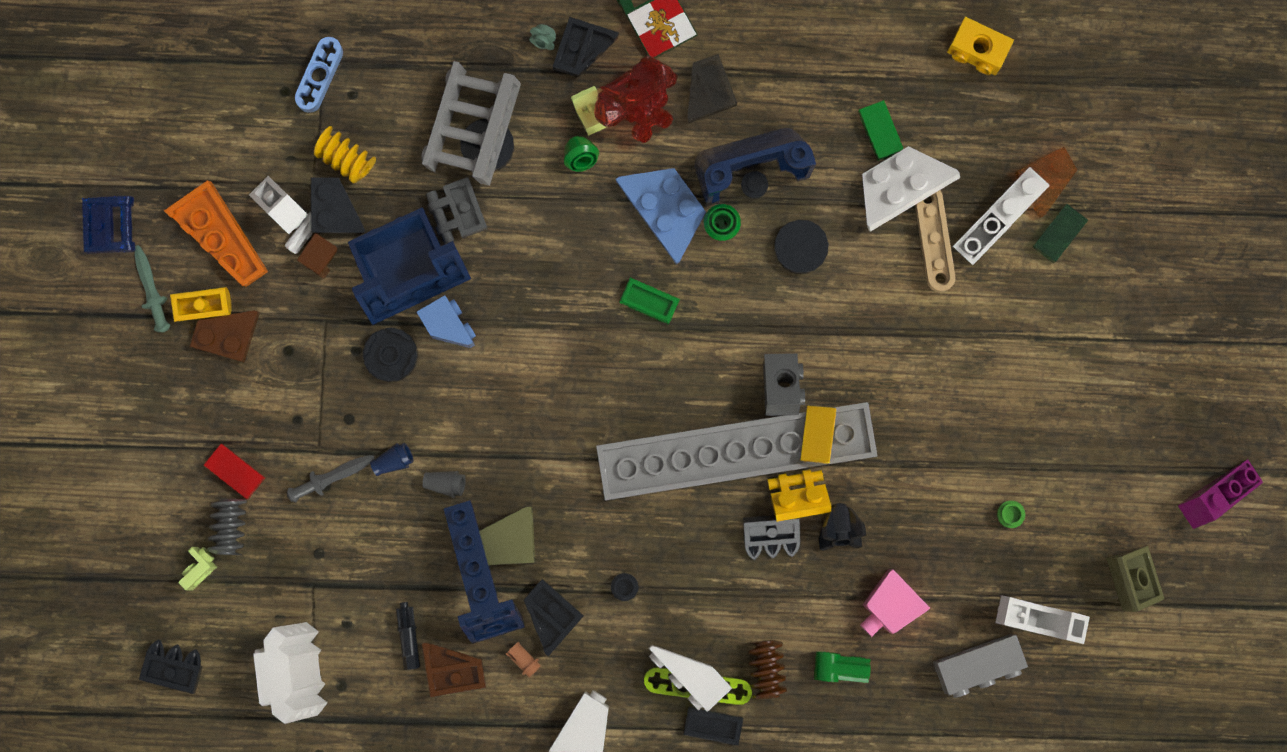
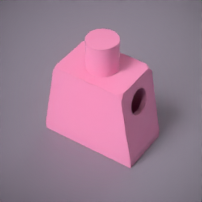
(892, 605)

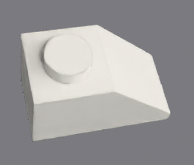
(278, 205)

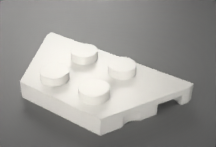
(902, 183)

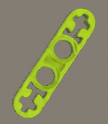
(731, 697)

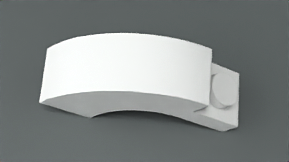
(1042, 619)

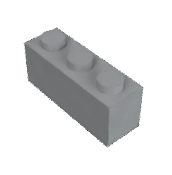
(980, 665)

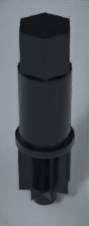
(408, 636)

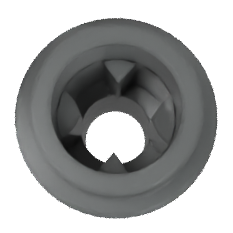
(446, 483)

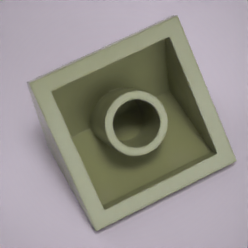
(1135, 579)

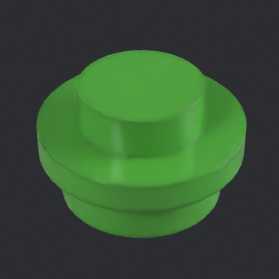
(1011, 514)

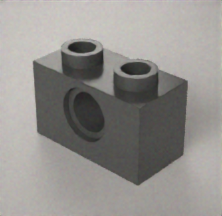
(777, 398)

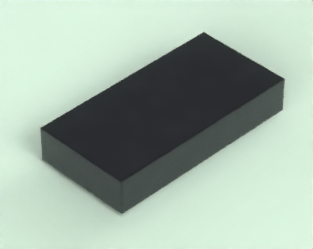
(713, 726)

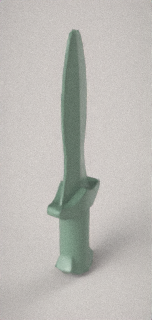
(153, 299)

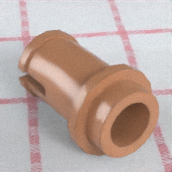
(523, 660)

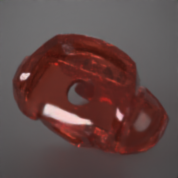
(640, 100)

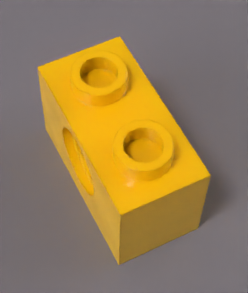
(994, 43)

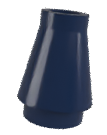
(394, 459)

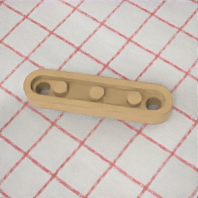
(935, 242)

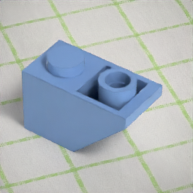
(444, 324)

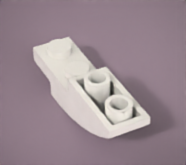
(1001, 215)

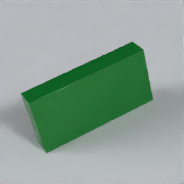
(880, 130)
(649, 301)

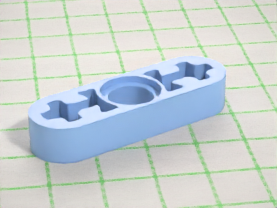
(333, 59)

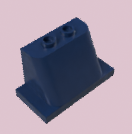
(403, 266)

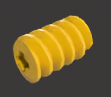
(342, 157)

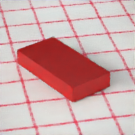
(234, 471)

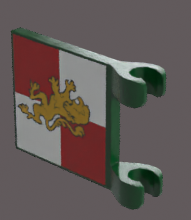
(659, 25)

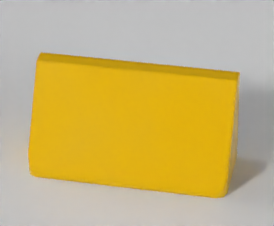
(818, 434)

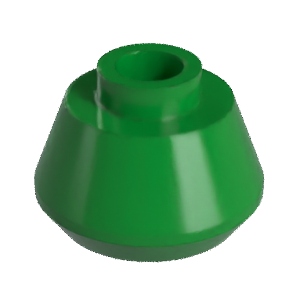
(580, 154)
(718, 215)

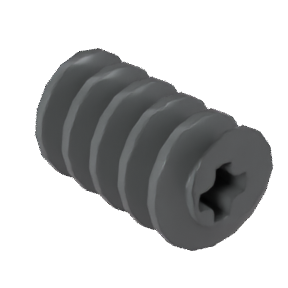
(227, 526)

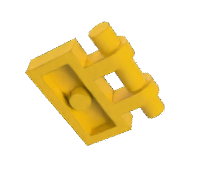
(799, 502)

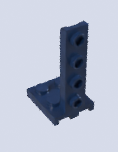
(487, 615)

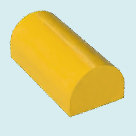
(201, 304)

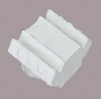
(290, 673)

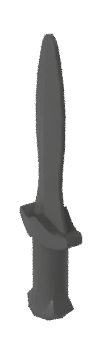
(319, 482)

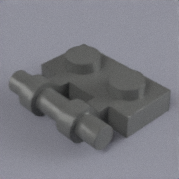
(463, 206)

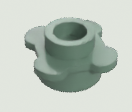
(543, 37)

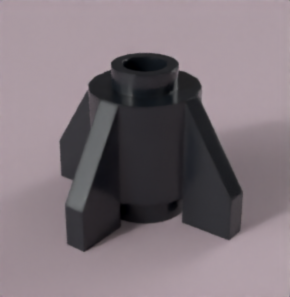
(841, 528)

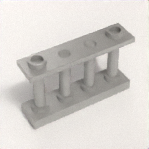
(489, 141)

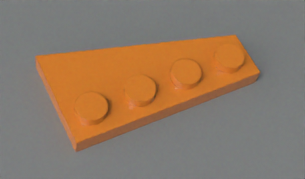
(212, 224)

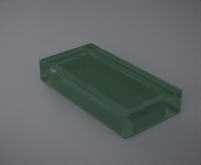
(1060, 233)

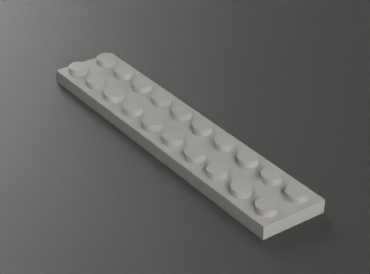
(727, 453)

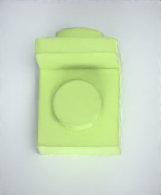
(197, 573)

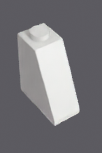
(585, 726)

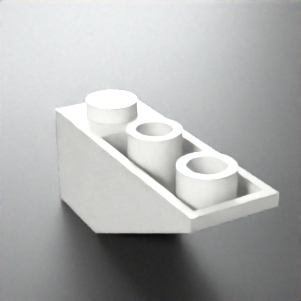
(697, 677)

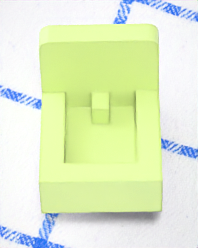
(584, 106)

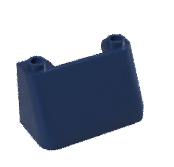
(784, 145)

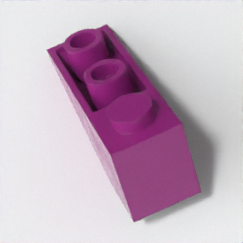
(1220, 495)

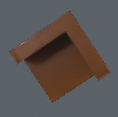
(318, 255)

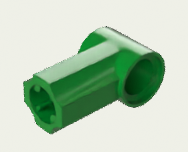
(834, 667)

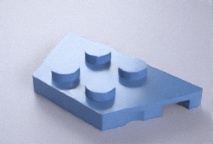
(665, 207)

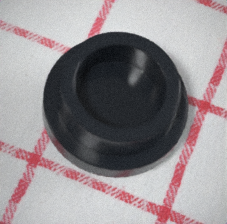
(754, 184)
(624, 587)

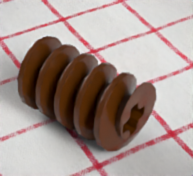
(767, 669)

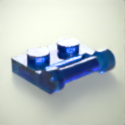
(99, 227)

